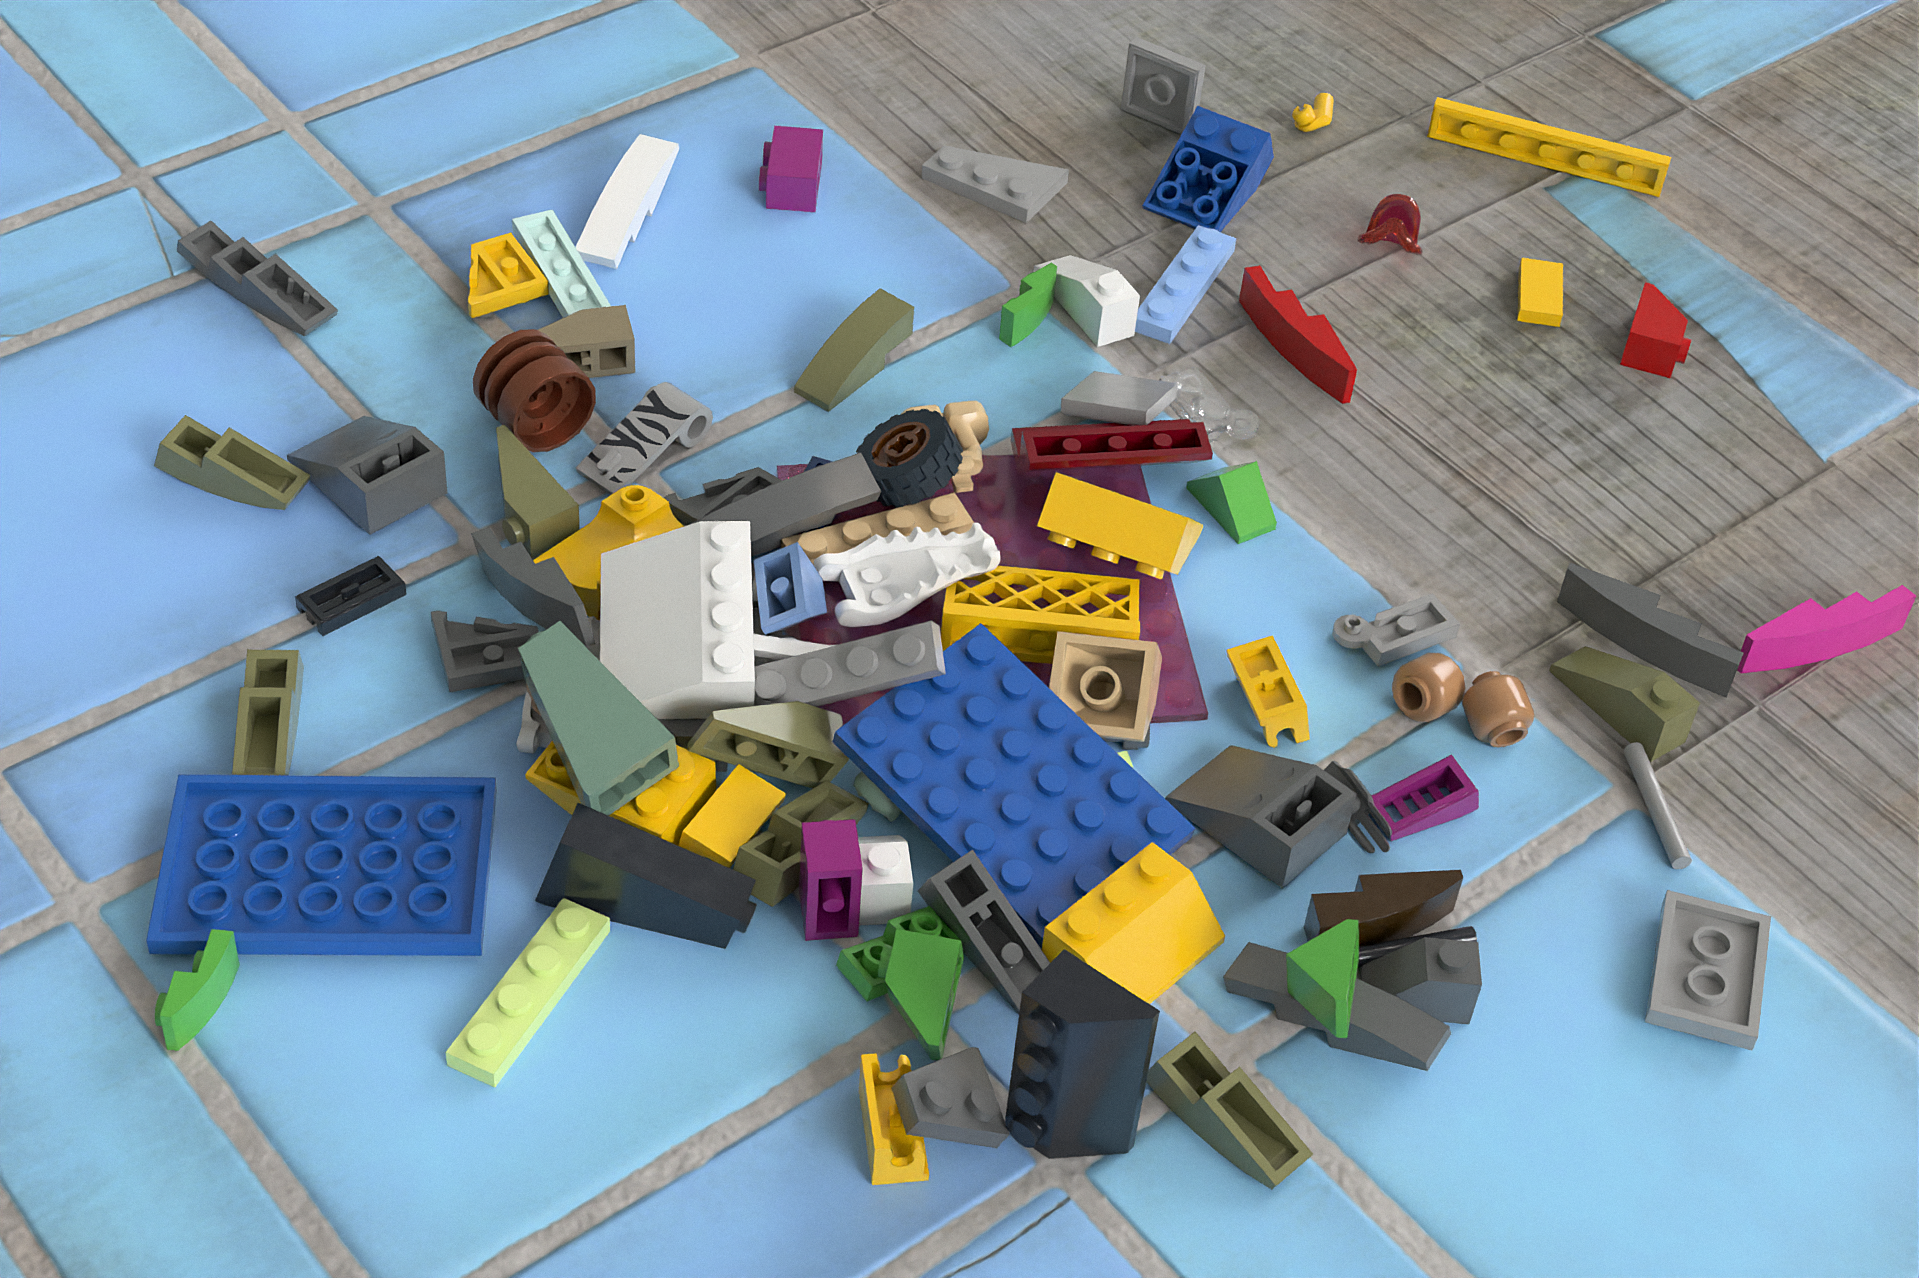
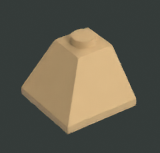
(1108, 682)

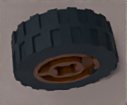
(911, 456)

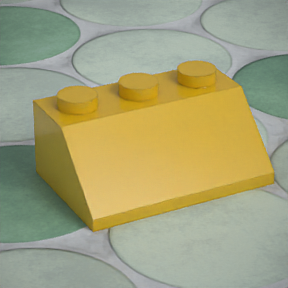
(1118, 526)
(1139, 925)

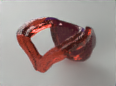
(1396, 221)

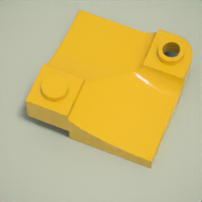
(623, 519)

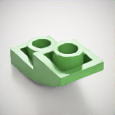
(1028, 310)
(862, 961)
(197, 994)

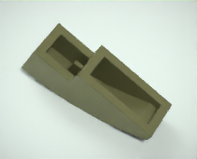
(856, 350)
(229, 466)
(268, 712)
(775, 854)
(1227, 1112)

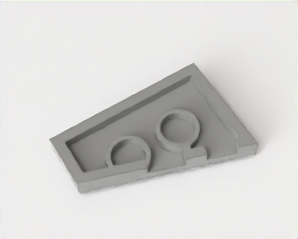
(996, 181)

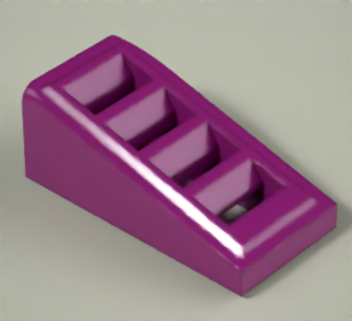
(1444, 773)

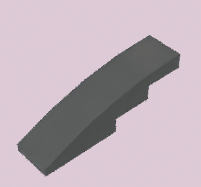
(254, 280)
(801, 502)
(533, 589)
(1653, 634)
(1379, 1021)

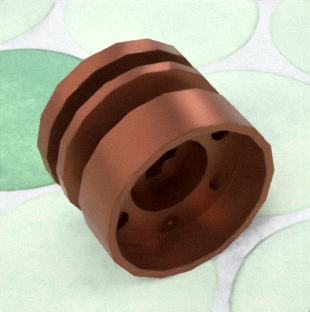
(534, 390)

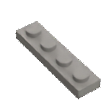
(853, 668)

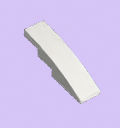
(627, 200)

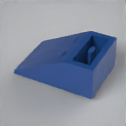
(1211, 171)

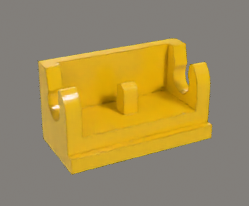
(1270, 689)
(731, 816)
(890, 1152)

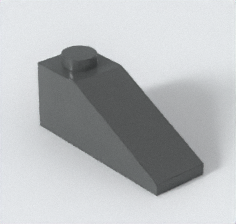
(986, 925)

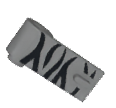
(644, 434)

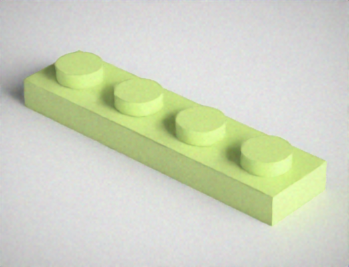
(528, 992)

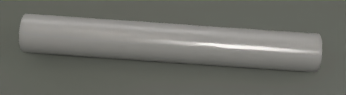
(1657, 806)

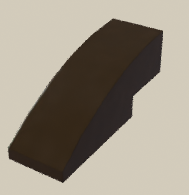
(1387, 905)

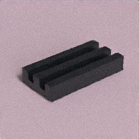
(355, 599)

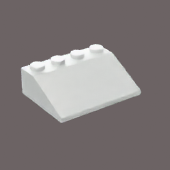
(681, 619)

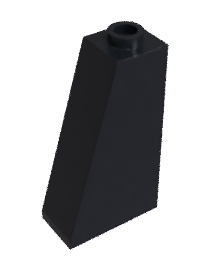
(646, 881)

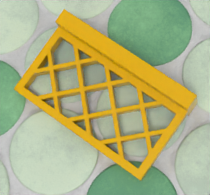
(1029, 629)

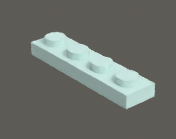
(557, 258)

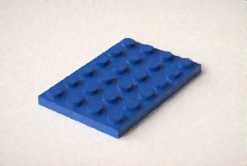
(1013, 775)
(326, 865)

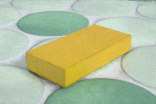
(1540, 292)

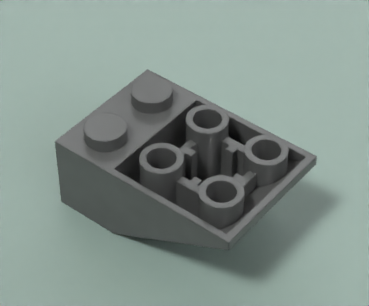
(375, 470)
(1267, 809)

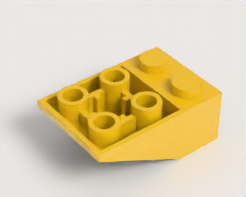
(659, 810)

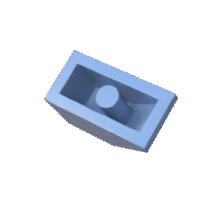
(788, 589)

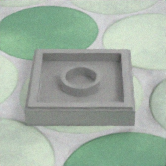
(1161, 85)
(1118, 398)

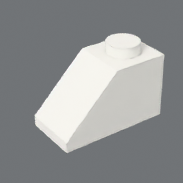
(885, 879)

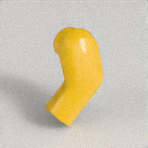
(1316, 117)

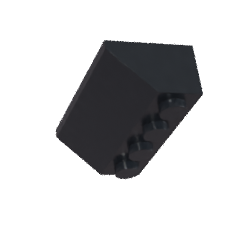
(1079, 1062)

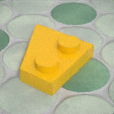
(502, 276)

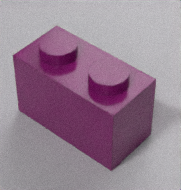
(792, 168)
(830, 879)

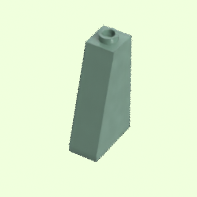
(597, 725)

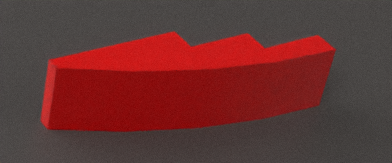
(1301, 339)

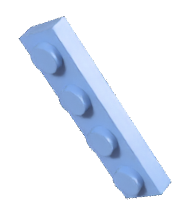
(1184, 284)

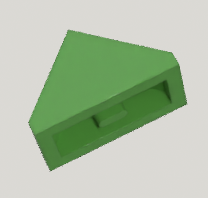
(1236, 500)
(1324, 975)

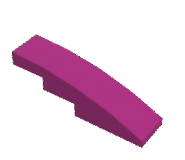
(1818, 634)

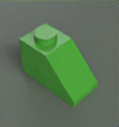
(923, 984)

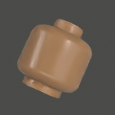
(1428, 687)
(1498, 709)

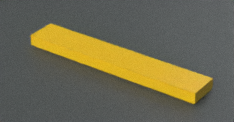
(1548, 147)

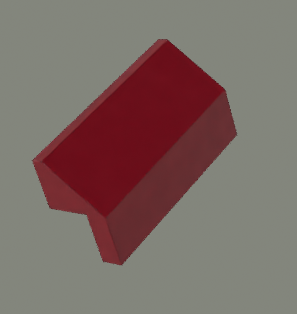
(1109, 445)

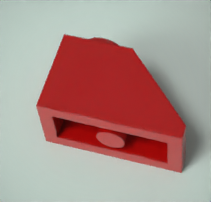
(1656, 335)

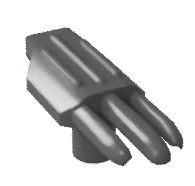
(1362, 807)

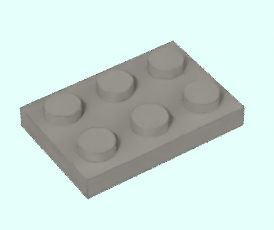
(1709, 970)

